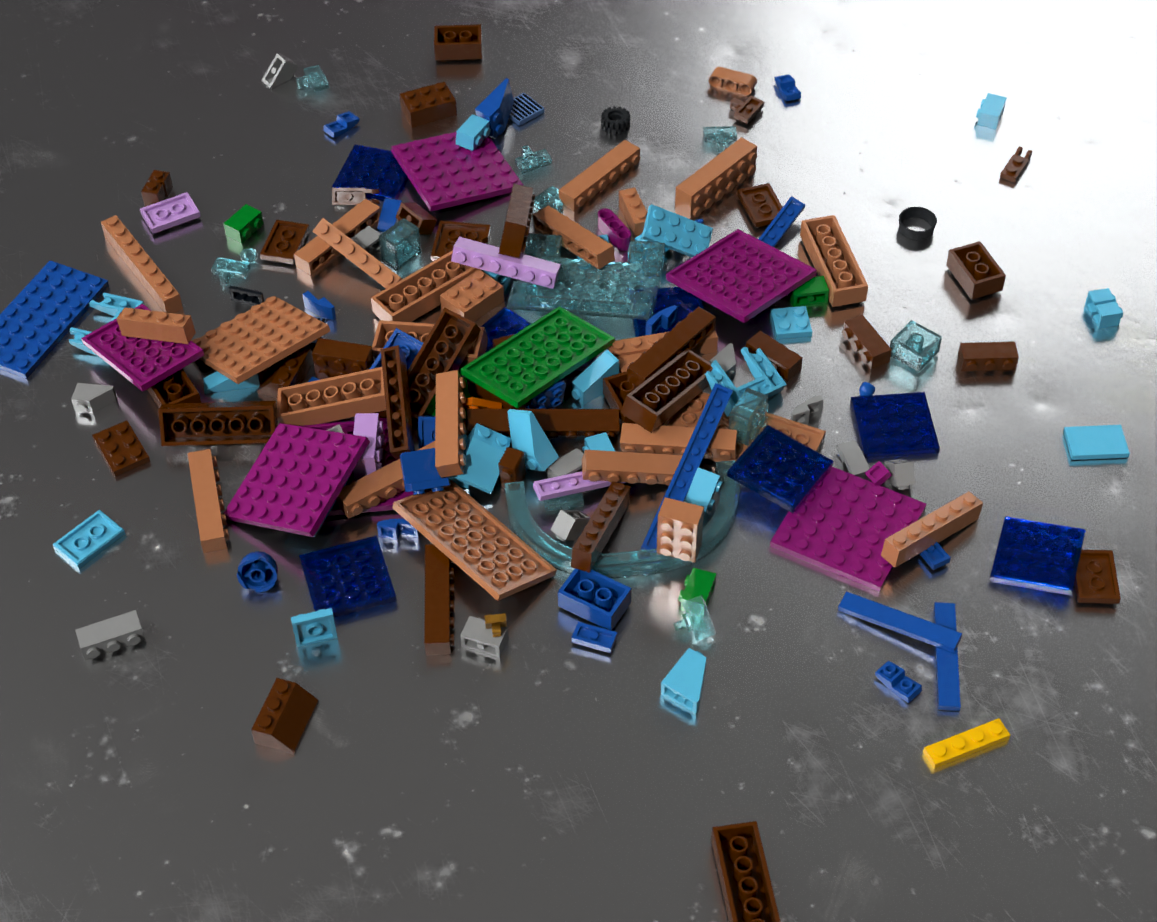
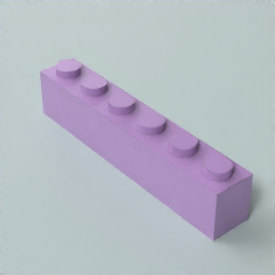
(523, 268)

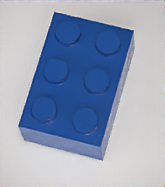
(594, 597)

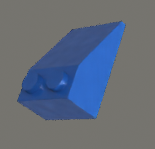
(497, 108)
(406, 342)

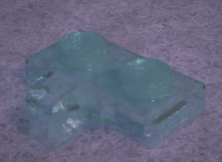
(313, 78)
(720, 135)
(532, 160)
(548, 197)
(230, 269)
(565, 502)
(696, 619)

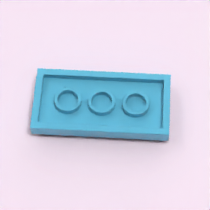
(676, 231)

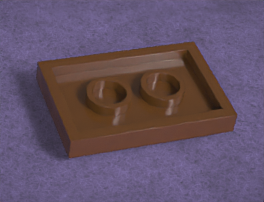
(760, 204)
(284, 241)
(121, 448)
(1097, 578)

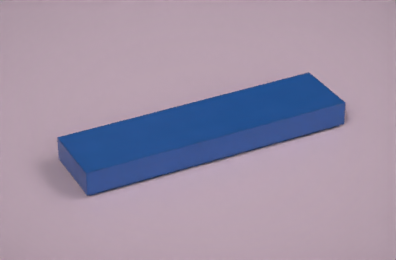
(782, 222)

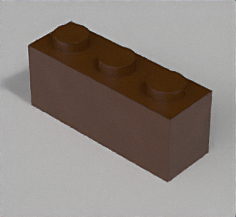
(866, 342)
(988, 356)
(782, 358)

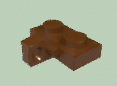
(746, 110)

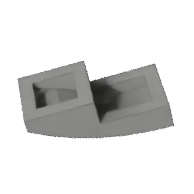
(807, 408)
(853, 457)

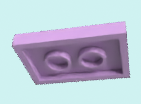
(170, 212)

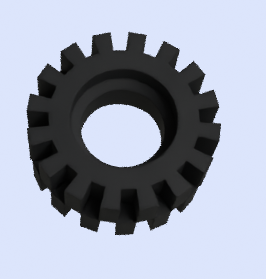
(608, 120)

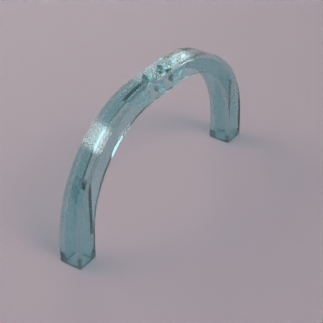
(624, 563)

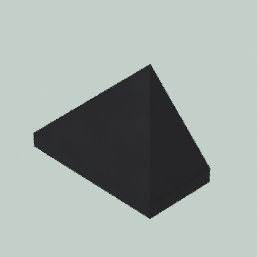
(246, 295)

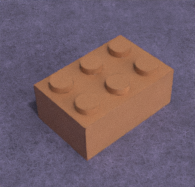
(473, 296)
(680, 529)

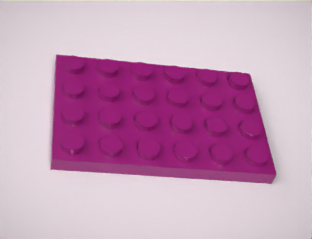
(139, 359)

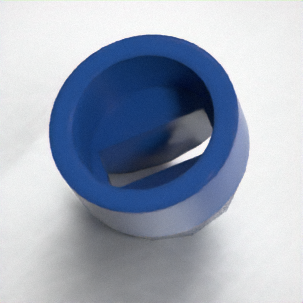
(866, 389)

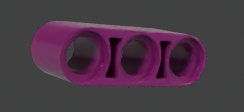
(617, 232)

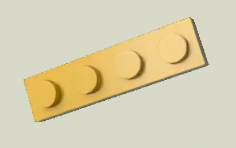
(966, 743)

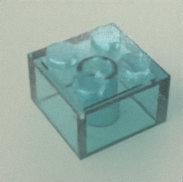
(400, 244)
(915, 345)
(749, 415)

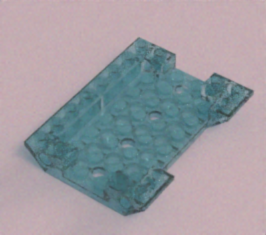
(586, 295)

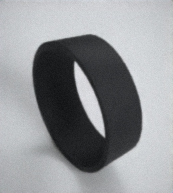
(917, 212)

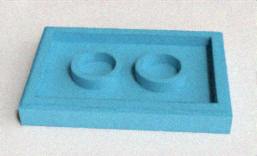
(1096, 442)
(89, 539)

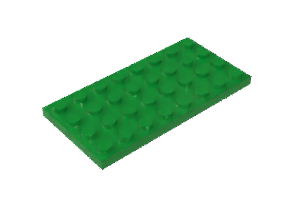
(537, 357)

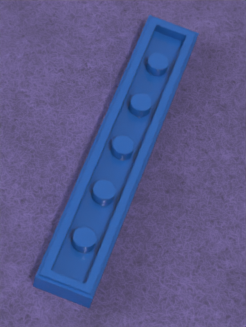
(900, 622)
(947, 662)

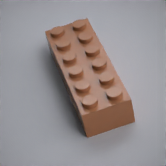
(715, 179)
(834, 260)
(419, 291)
(420, 332)
(331, 398)

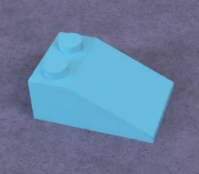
(530, 438)
(482, 457)

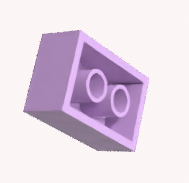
(369, 426)

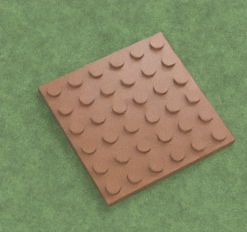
(258, 338)

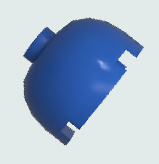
(257, 571)

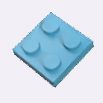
(791, 322)
(314, 627)

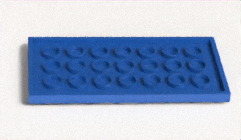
(44, 315)

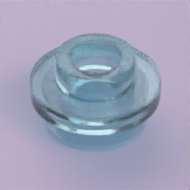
(248, 255)

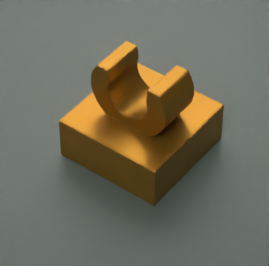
(495, 622)

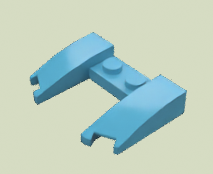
(111, 305)
(766, 378)

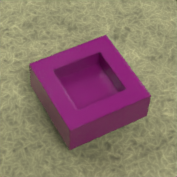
(878, 473)

